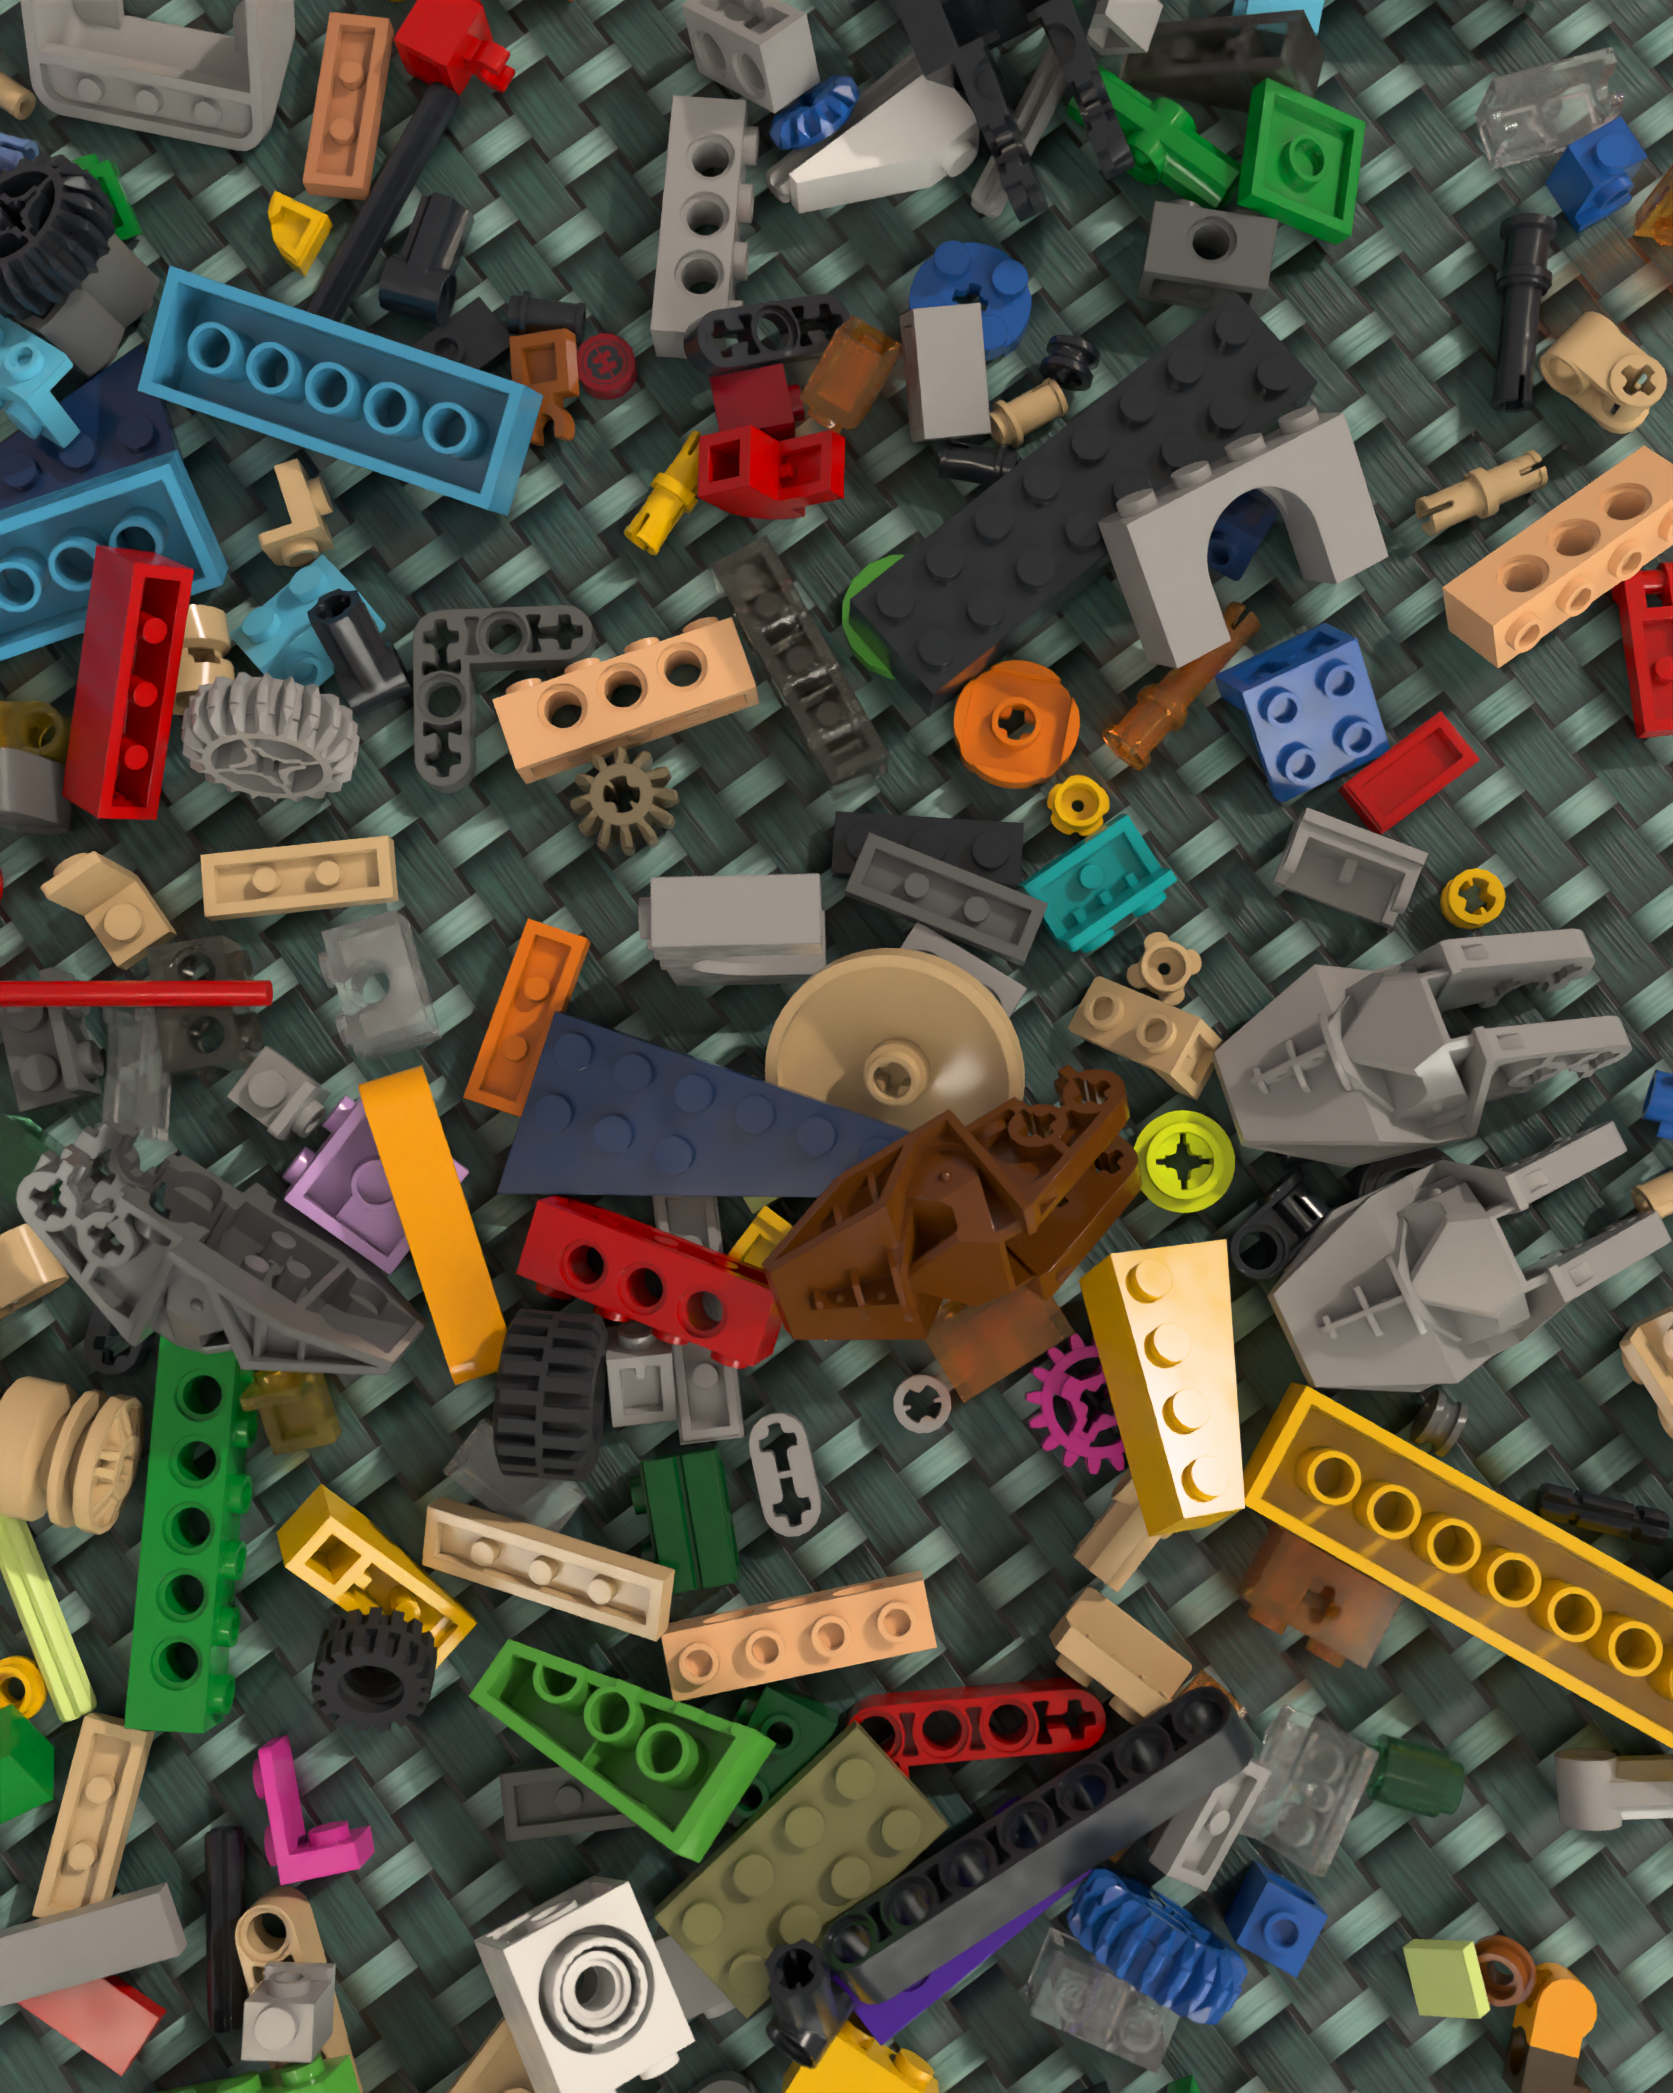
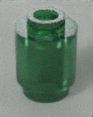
(1415, 1777)

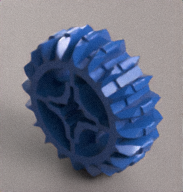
(1156, 1945)

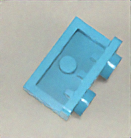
(26, 376)
(280, 633)

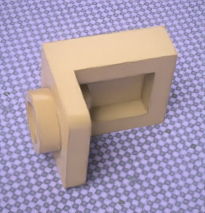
(307, 506)

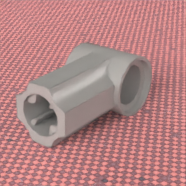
(1603, 1789)

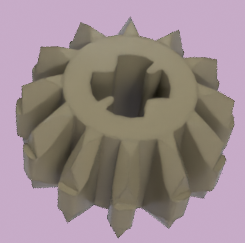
(603, 814)

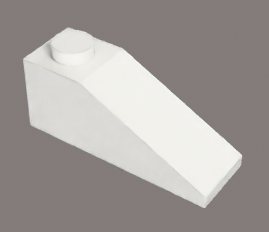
(891, 151)

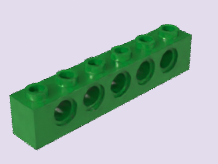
(159, 1690)

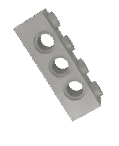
(701, 137)

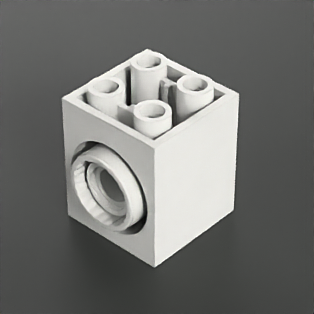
(622, 2017)

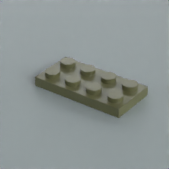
(800, 1864)

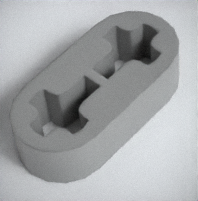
(769, 1476)

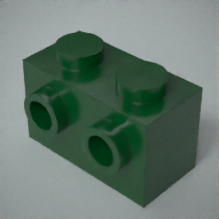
(798, 1727)

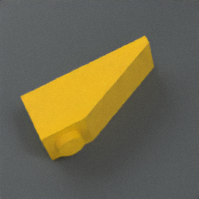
(363, 1568)

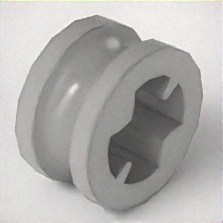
(926, 1422)

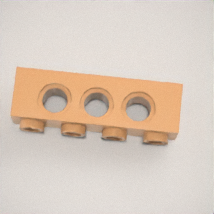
(1564, 559)
(661, 710)
(798, 1636)

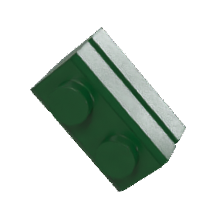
(688, 1518)

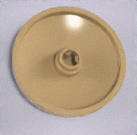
(897, 1040)

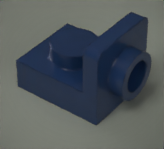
(1240, 533)

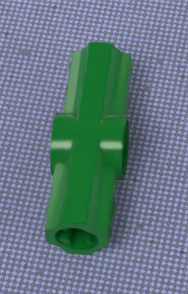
(1168, 147)

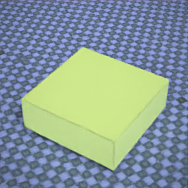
(1446, 1978)

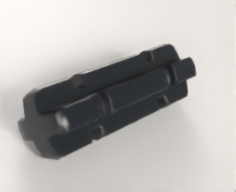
(1602, 1514)

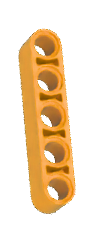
(436, 1222)

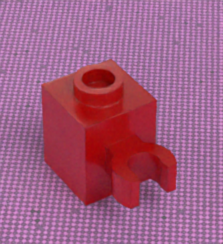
(450, 44)

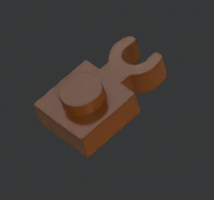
(550, 367)

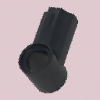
(423, 277)
(364, 665)
(806, 2003)

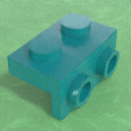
(1098, 885)

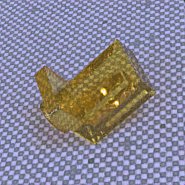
(293, 1409)

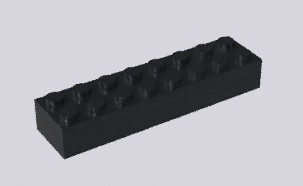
(1036, 530)

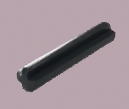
(223, 1908)

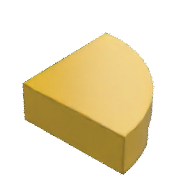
(297, 231)

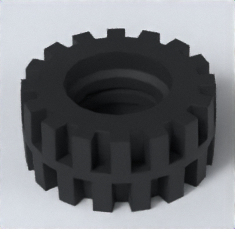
(371, 1696)

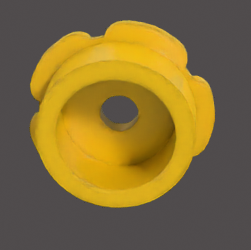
(1078, 789)

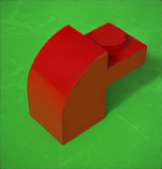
(770, 478)

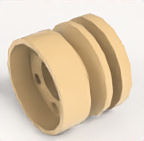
(68, 1453)

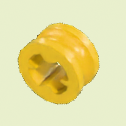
(1454, 905)

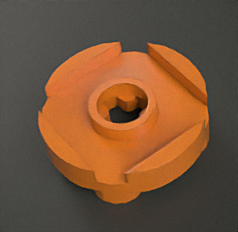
(1045, 705)

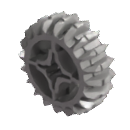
(270, 737)

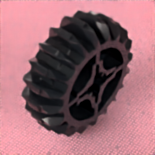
(49, 233)

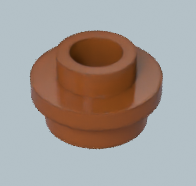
(1501, 1988)

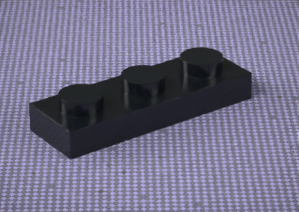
(975, 846)

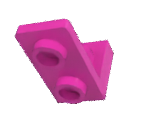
(329, 1847)

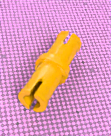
(668, 501)

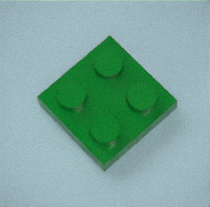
(1301, 162)

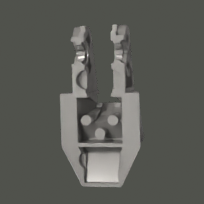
(1363, 1064)
(1423, 1282)

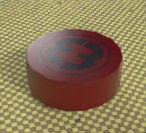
(606, 366)

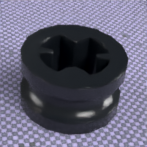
(1070, 362)

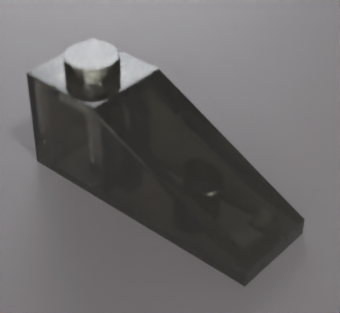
(1226, 57)

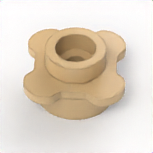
(1162, 951)

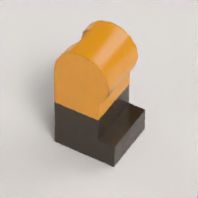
(1550, 2034)

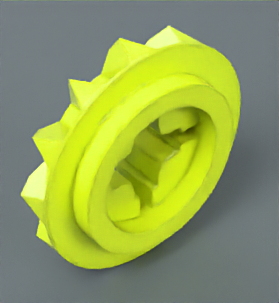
(1203, 1139)

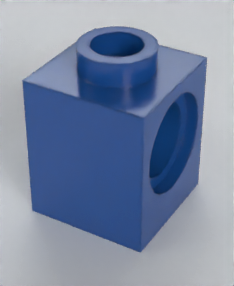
(1275, 1919)

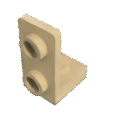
(112, 904)
(1148, 1033)

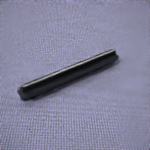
(384, 202)

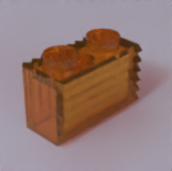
(850, 375)

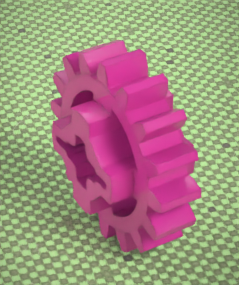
(1080, 1429)

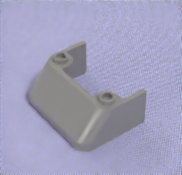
(161, 75)

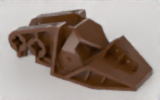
(959, 1215)

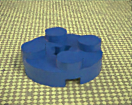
(984, 272)

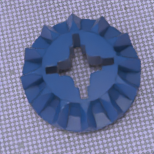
(815, 114)

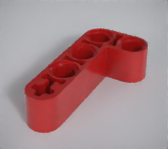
(973, 1708)

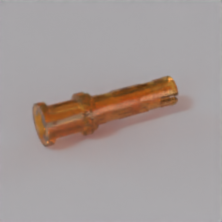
(1164, 705)

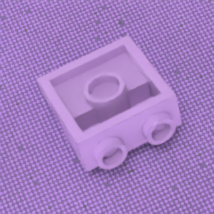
(348, 1188)

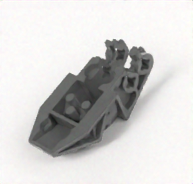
(215, 1264)

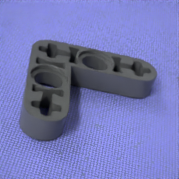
(474, 655)

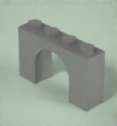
(1164, 535)
(736, 928)

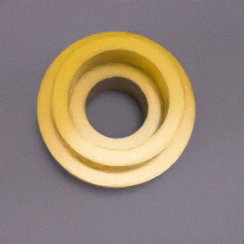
(35, 1688)

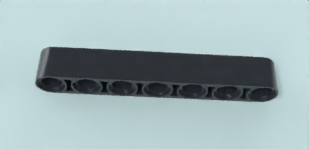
(1038, 1845)

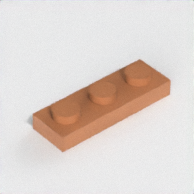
(348, 106)

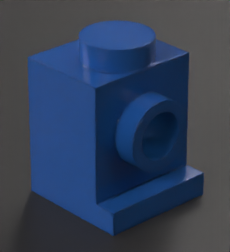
(1596, 174)

